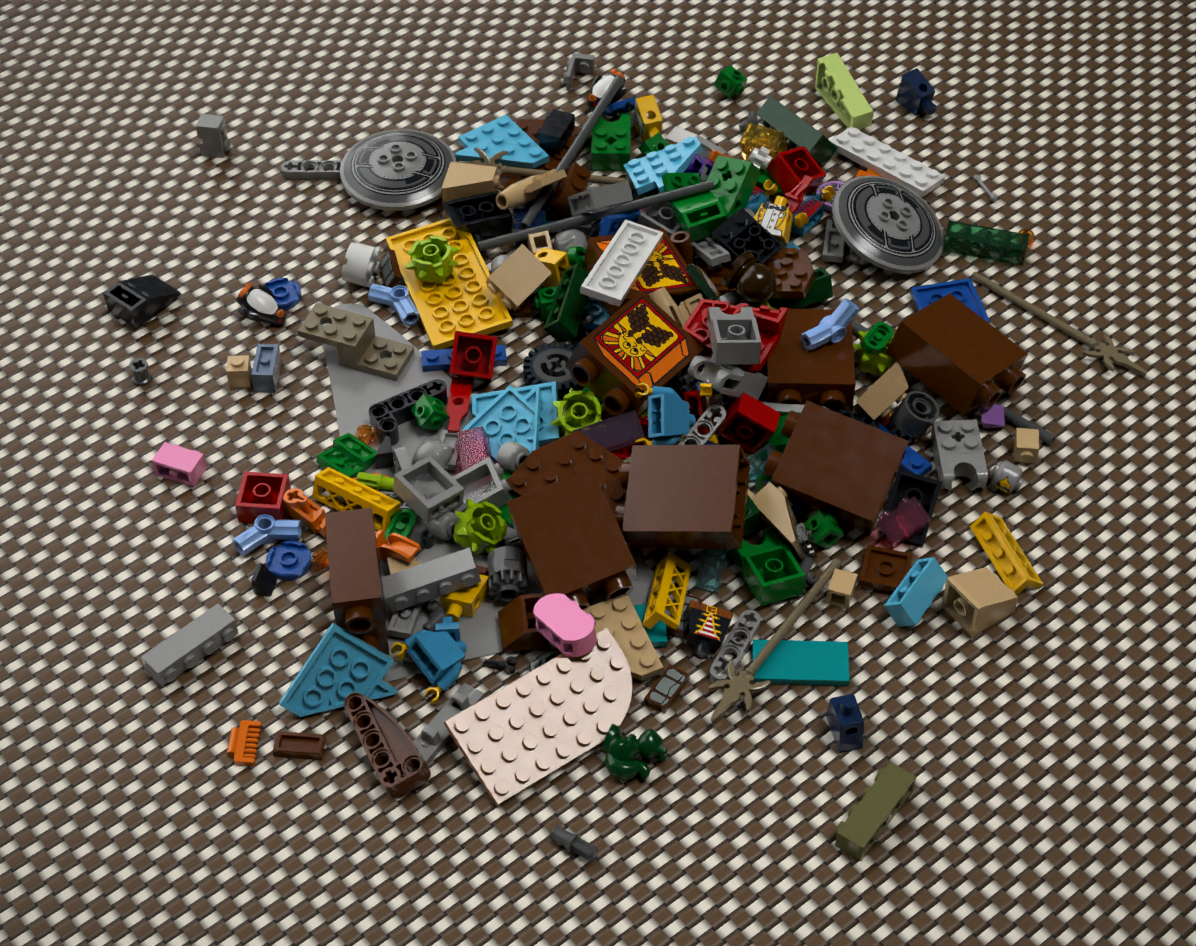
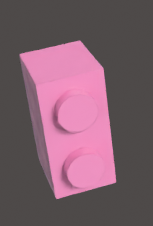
(179, 464)

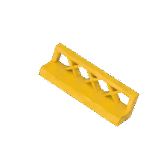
(354, 493)
(1005, 553)
(662, 587)

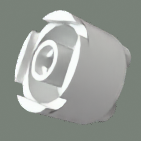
(361, 264)

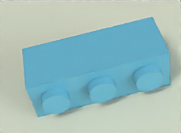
(916, 592)

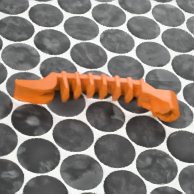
(311, 514)

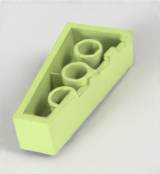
(842, 93)

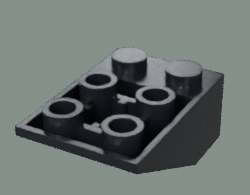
(745, 234)
(139, 298)

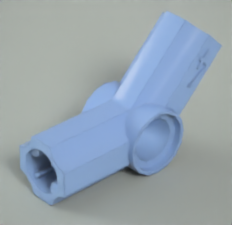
(398, 298)
(831, 327)
(266, 531)

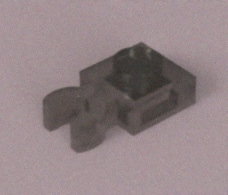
(806, 540)

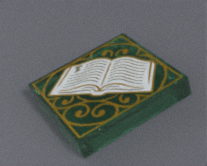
(703, 282)

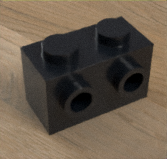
(556, 130)

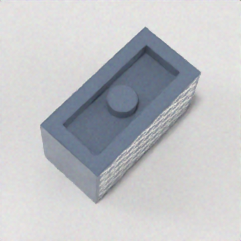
(266, 368)

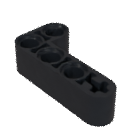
(396, 410)

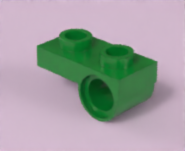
(679, 180)

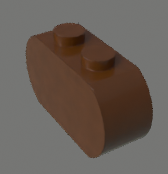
(574, 183)

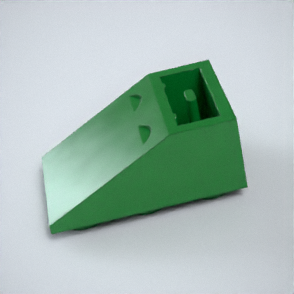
(699, 214)

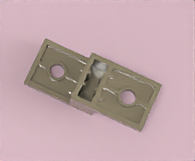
(356, 341)

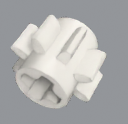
(760, 158)

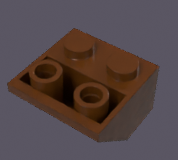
(519, 625)

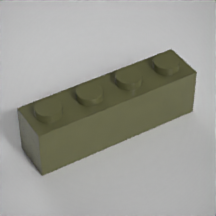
(874, 811)

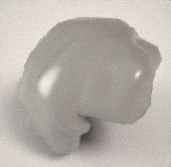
(568, 239)
(437, 450)

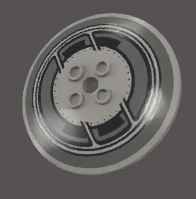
(410, 183)
(864, 221)

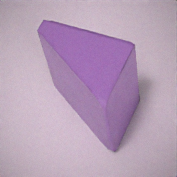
(993, 417)

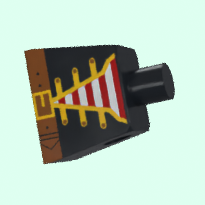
(705, 628)

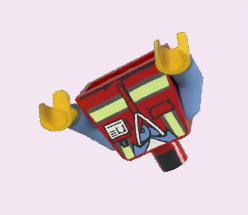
(700, 400)

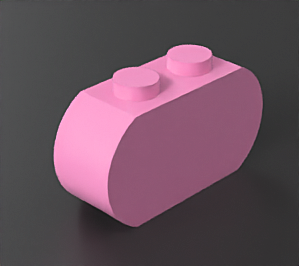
(565, 625)

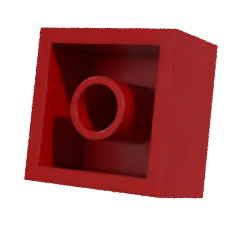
(791, 166)
(473, 356)
(749, 423)
(262, 495)

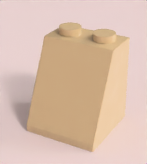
(469, 180)
(518, 278)
(977, 600)

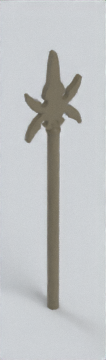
(531, 172)
(1101, 350)
(741, 684)

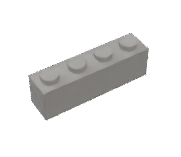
(430, 579)
(189, 645)

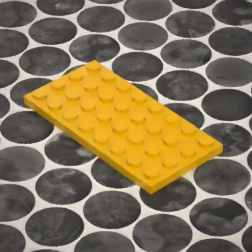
(463, 299)

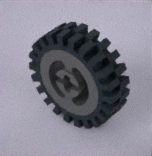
(544, 365)

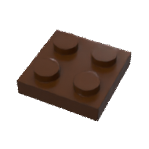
(884, 568)

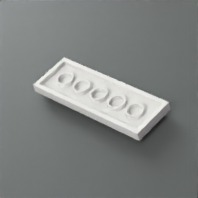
(887, 161)
(621, 263)

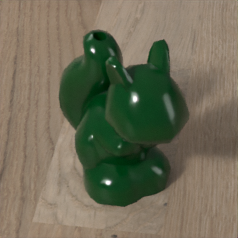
(622, 750)

